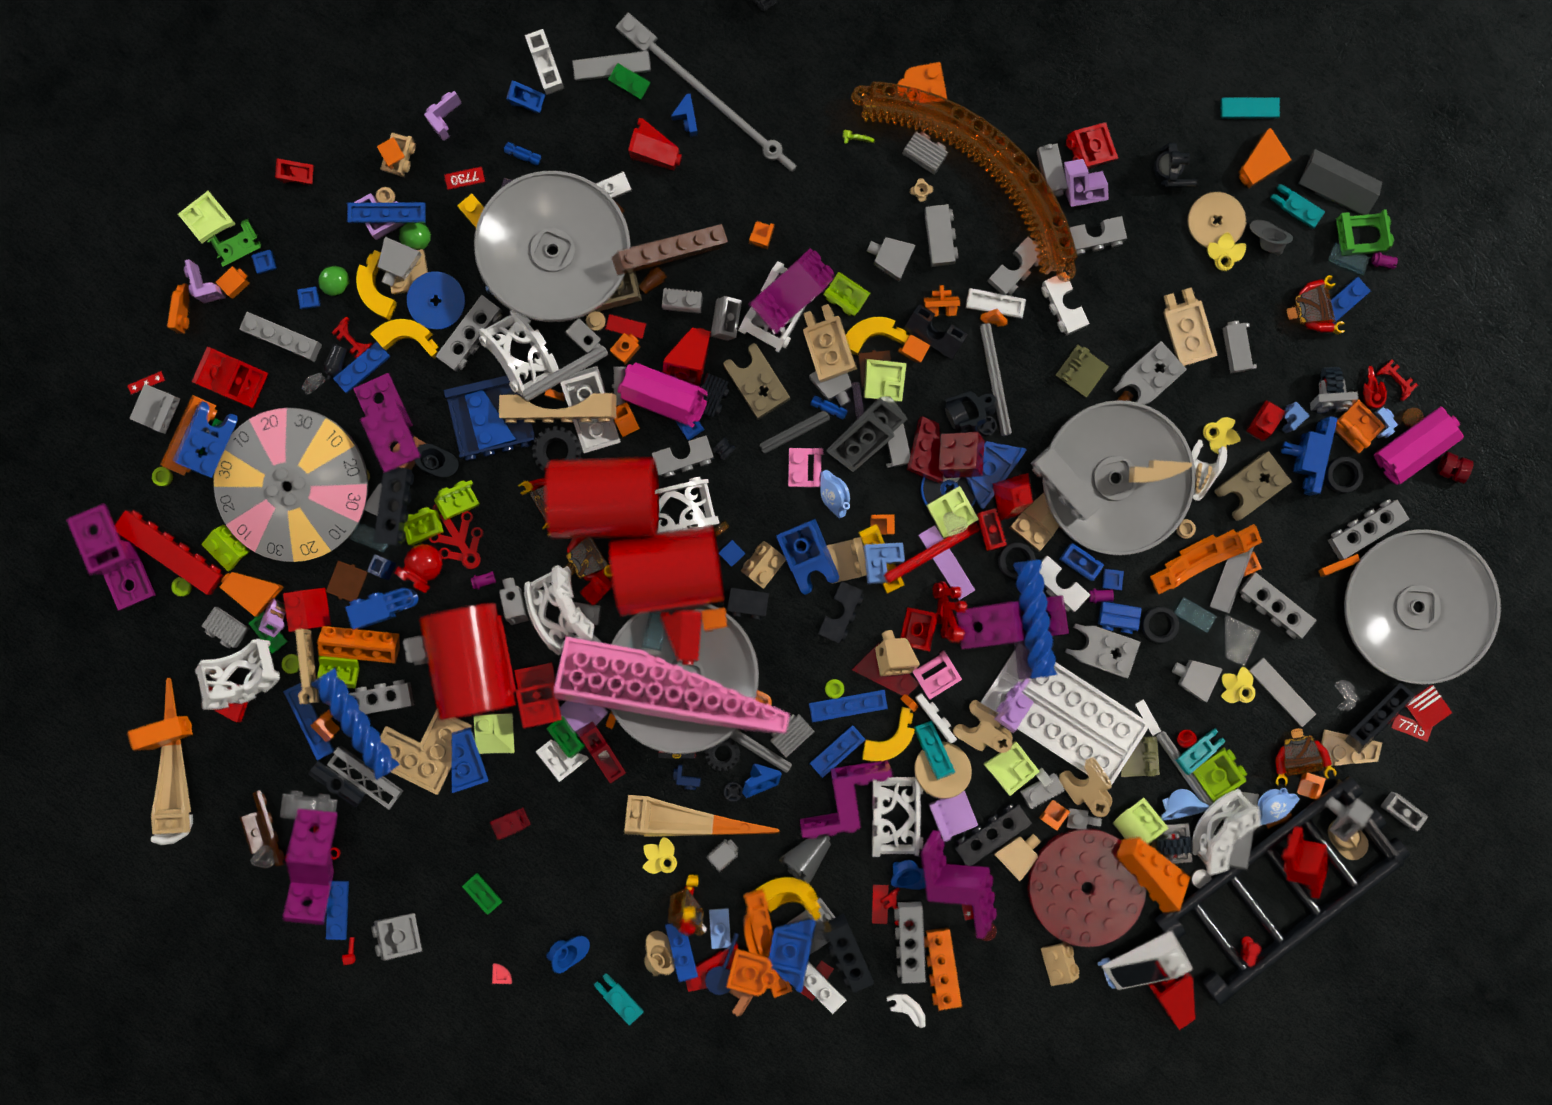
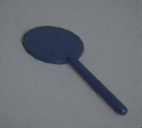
(718, 976)

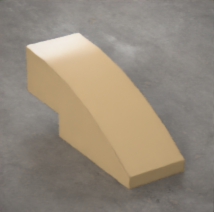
(1157, 471)

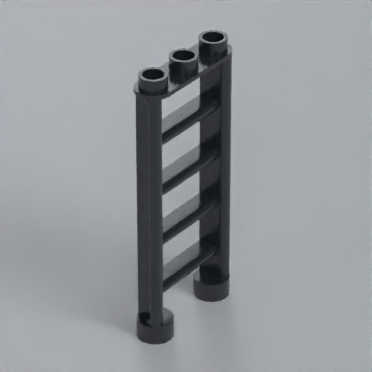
(1394, 855)

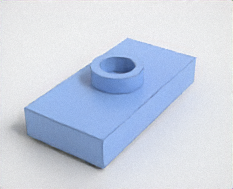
(720, 928)

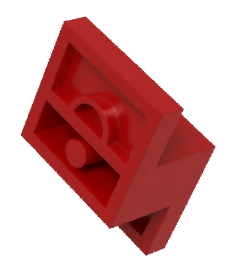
(230, 377)
(536, 695)
(1306, 862)

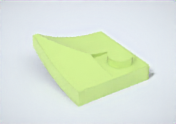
(205, 217)
(884, 379)
(955, 502)
(494, 733)
(1012, 768)

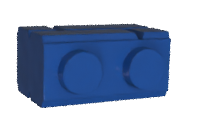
(1081, 562)
(1119, 616)

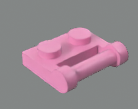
(799, 467)
(940, 680)

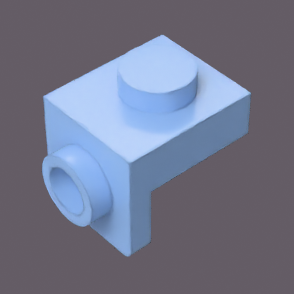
(1386, 418)

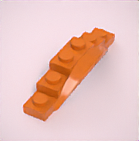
(1204, 555)
(759, 933)

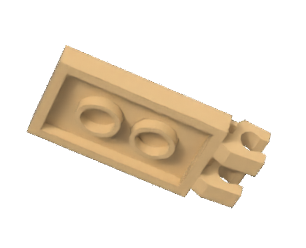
(1189, 328)
(828, 345)
(307, 667)

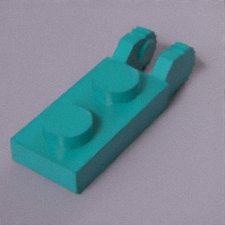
(1298, 206)
(1199, 752)
(620, 1000)

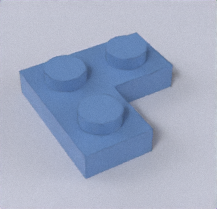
(878, 556)

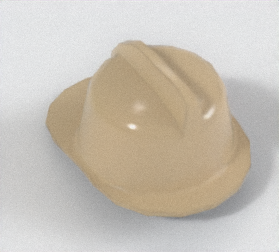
(1353, 848)
(659, 954)

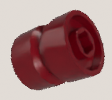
(1456, 468)

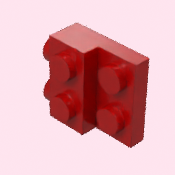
(1092, 145)

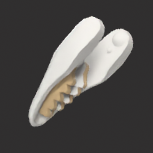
(1206, 473)

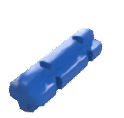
(522, 153)
(829, 407)

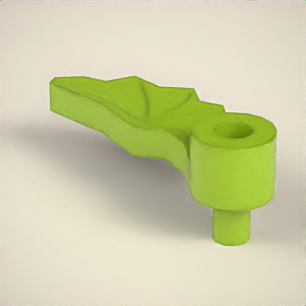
(847, 135)

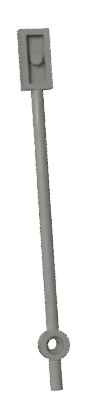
(645, 40)

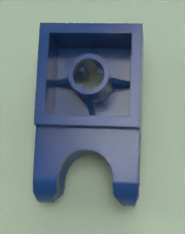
(200, 435)
(804, 560)
(380, 607)

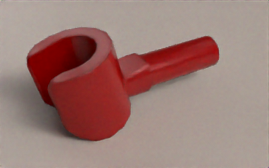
(350, 957)

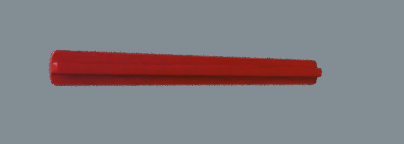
(930, 553)

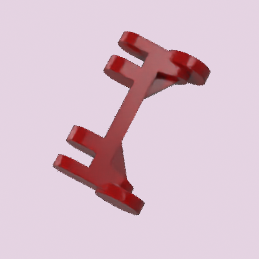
(342, 327)
(1406, 388)
(892, 897)
(1249, 950)

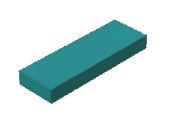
(1250, 107)
(934, 750)

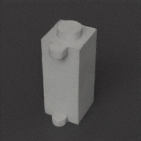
(1052, 168)
(1238, 347)
(898, 448)

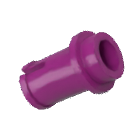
(1384, 260)
(483, 580)
(1101, 595)

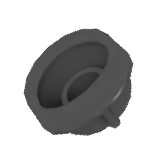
(1271, 237)

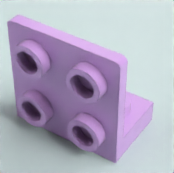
(436, 112)
(203, 292)
(1015, 707)
(581, 714)
(953, 815)

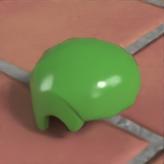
(414, 235)
(333, 280)

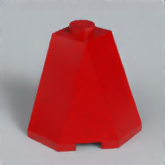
(653, 147)
(688, 357)
(1013, 496)
(683, 634)
(1176, 998)

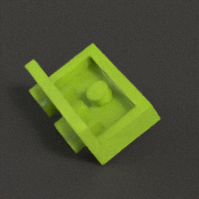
(846, 294)
(456, 499)
(422, 526)
(225, 547)
(346, 669)

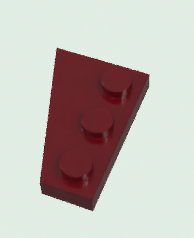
(926, 450)
(869, 668)

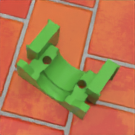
(236, 245)

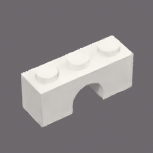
(544, 61)
(1069, 319)
(1073, 596)

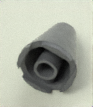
(806, 857)

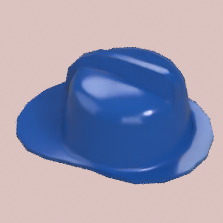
(908, 875)
(567, 953)

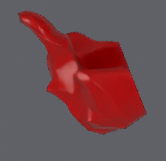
(1374, 395)

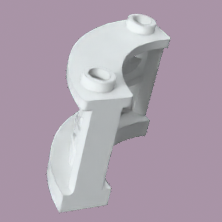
(753, 319)
(518, 325)
(698, 516)
(537, 602)
(252, 657)
(1240, 818)
(879, 837)

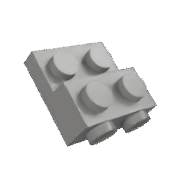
(396, 936)

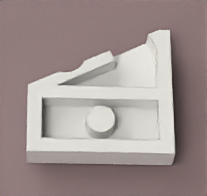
(557, 760)

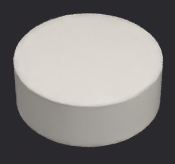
(1200, 878)

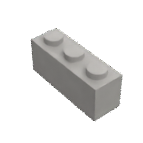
(940, 235)

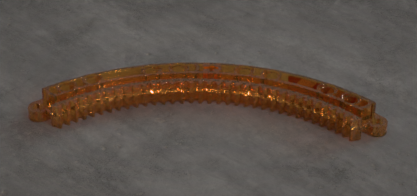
(998, 155)

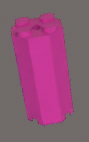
(663, 394)
(1419, 445)

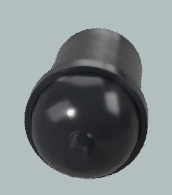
(334, 361)

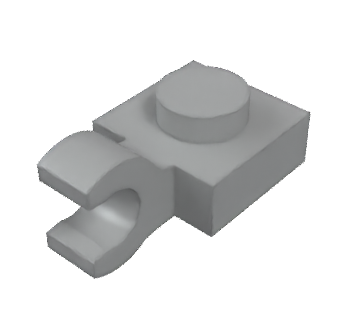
(1079, 819)

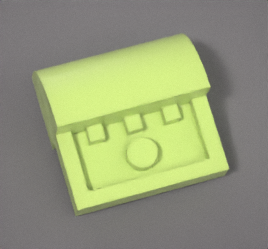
(1140, 822)

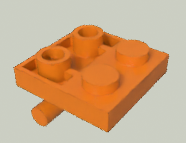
(1358, 426)

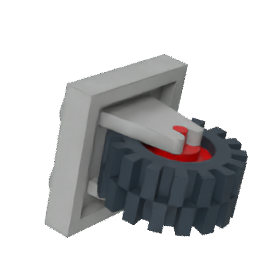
(1333, 392)
(1175, 843)

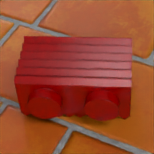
(991, 529)

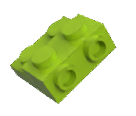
(1220, 774)

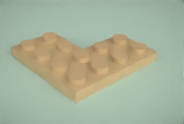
(426, 761)

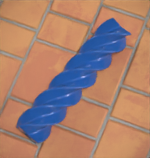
(1035, 619)
(355, 724)

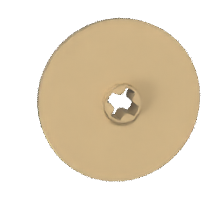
(1216, 205)
(948, 786)

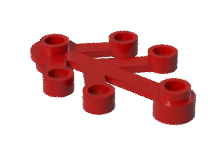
(458, 539)
(946, 615)

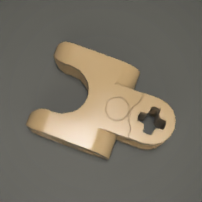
(987, 732)
(1091, 790)

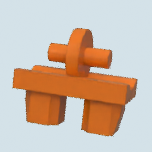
(950, 302)

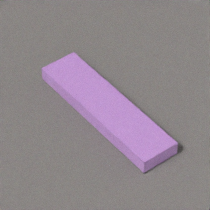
(947, 563)

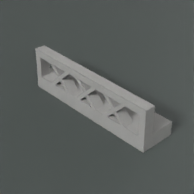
(359, 765)

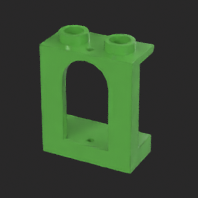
(1380, 221)

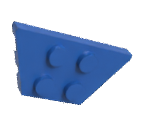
(997, 465)
(792, 950)

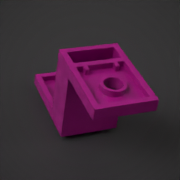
(793, 290)
(386, 422)
(111, 557)
(1004, 623)
(843, 782)
(310, 866)
(958, 884)

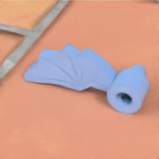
(1104, 961)

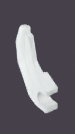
(170, 838)
(909, 1006)

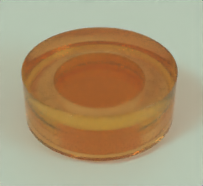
(1412, 416)
(720, 528)

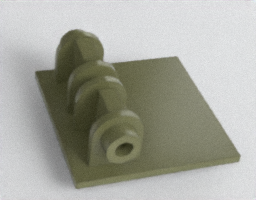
(1082, 370)
(1143, 760)

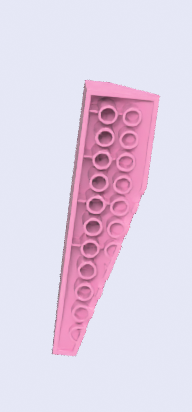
(650, 686)

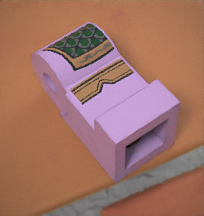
(273, 616)

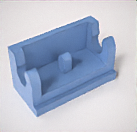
(1294, 416)

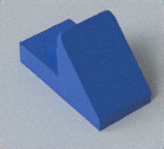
(525, 96)
(685, 110)
(761, 780)

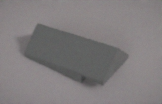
(1340, 183)
(868, 433)

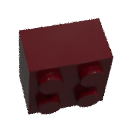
(961, 455)

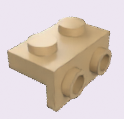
(407, 147)
(763, 564)
(1060, 963)

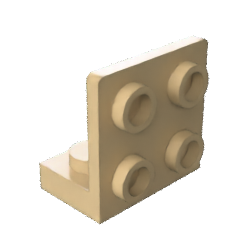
(848, 559)

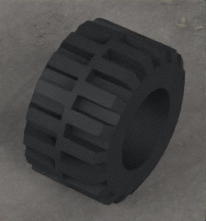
(550, 435)

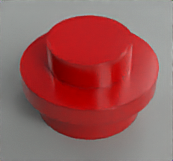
(1186, 738)

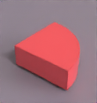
(500, 975)

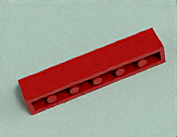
(168, 552)

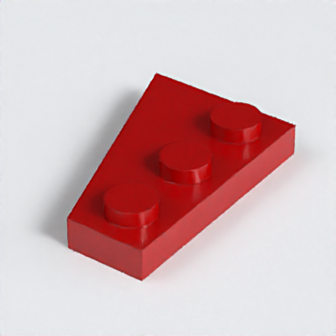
(706, 965)

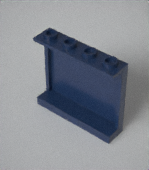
(463, 425)

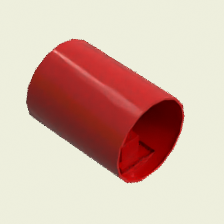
(602, 498)
(666, 570)
(468, 661)

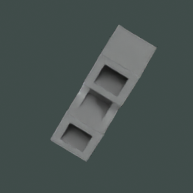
(1112, 234)
(1004, 279)
(699, 453)

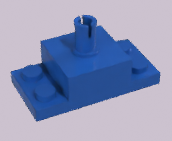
(1313, 454)

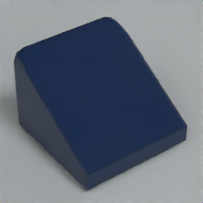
(381, 567)

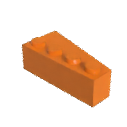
(1154, 872)

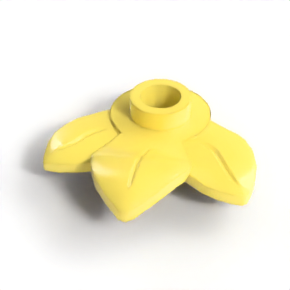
(1226, 249)
(1224, 433)
(1236, 684)
(657, 855)

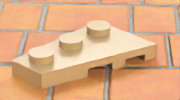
(1343, 753)

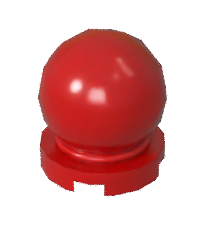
(421, 565)

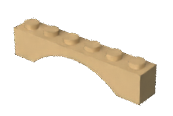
(596, 406)

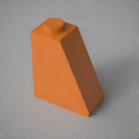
(1264, 160)
(250, 591)
(160, 733)

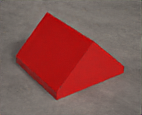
(919, 628)

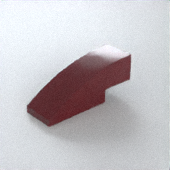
(601, 752)

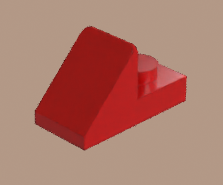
(293, 171)
(596, 588)

